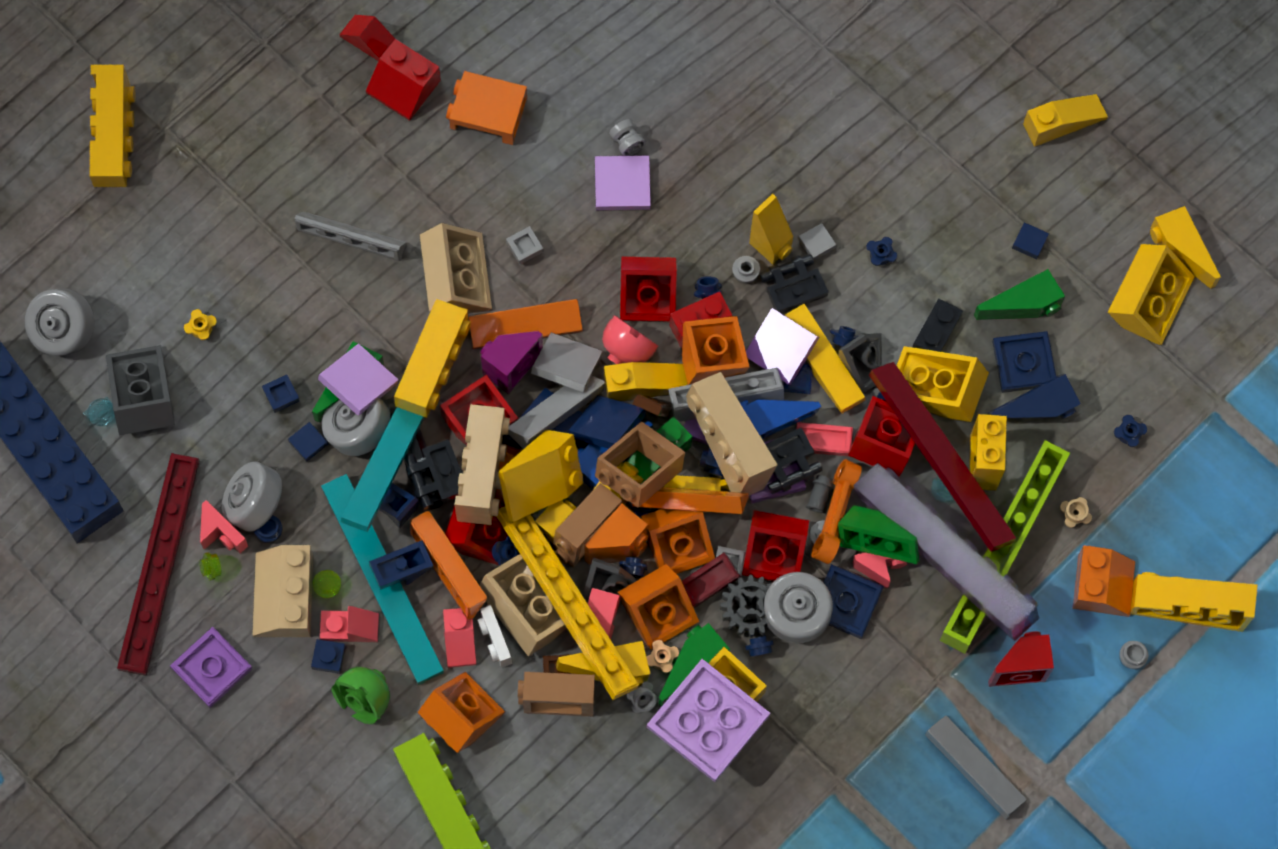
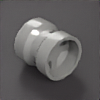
(627, 137)

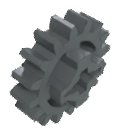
(742, 598)

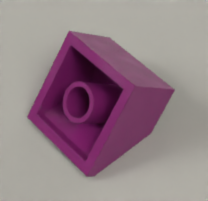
(510, 358)

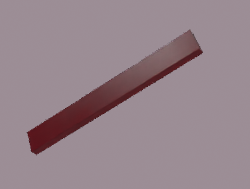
(942, 457)
(158, 564)

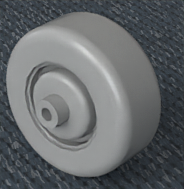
(59, 322)
(353, 433)
(251, 496)
(798, 607)

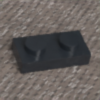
(938, 327)

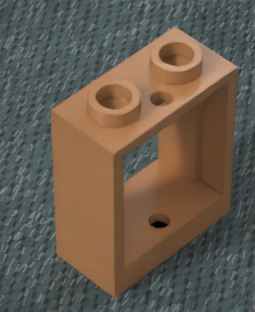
(654, 447)
(583, 524)
(557, 693)

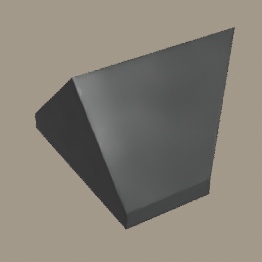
(861, 357)
(606, 578)

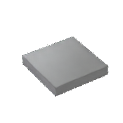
(566, 362)

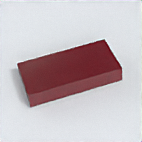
(710, 579)

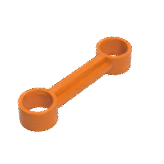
(827, 542)

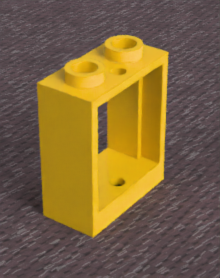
(989, 448)

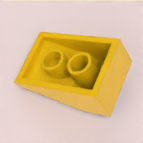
(944, 381)
(541, 474)

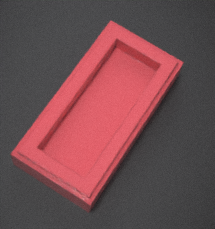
(828, 438)

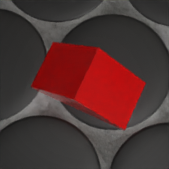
(367, 35)

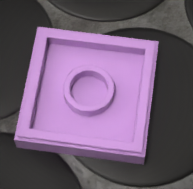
(622, 182)
(358, 379)

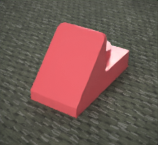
(214, 525)
(876, 567)
(349, 625)
(459, 639)

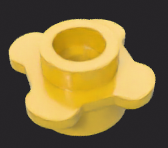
(205, 330)

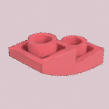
(604, 607)

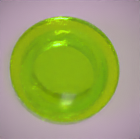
(210, 566)
(327, 584)

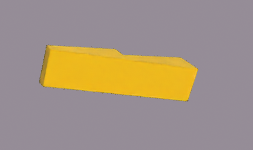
(827, 365)

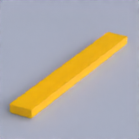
(570, 605)

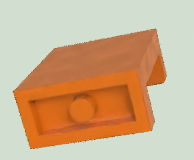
(487, 105)

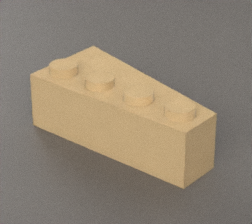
(731, 435)
(481, 464)

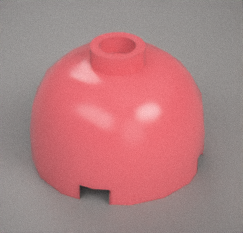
(626, 343)

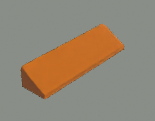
(548, 318)
(698, 500)
(448, 564)

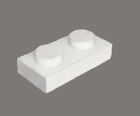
(498, 648)

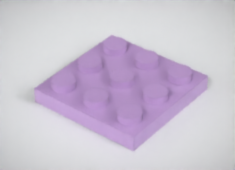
(708, 720)

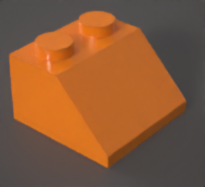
(713, 348)
(618, 537)
(678, 538)
(1103, 581)
(659, 605)
(460, 711)

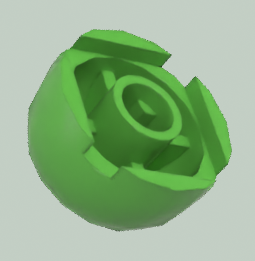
(363, 692)

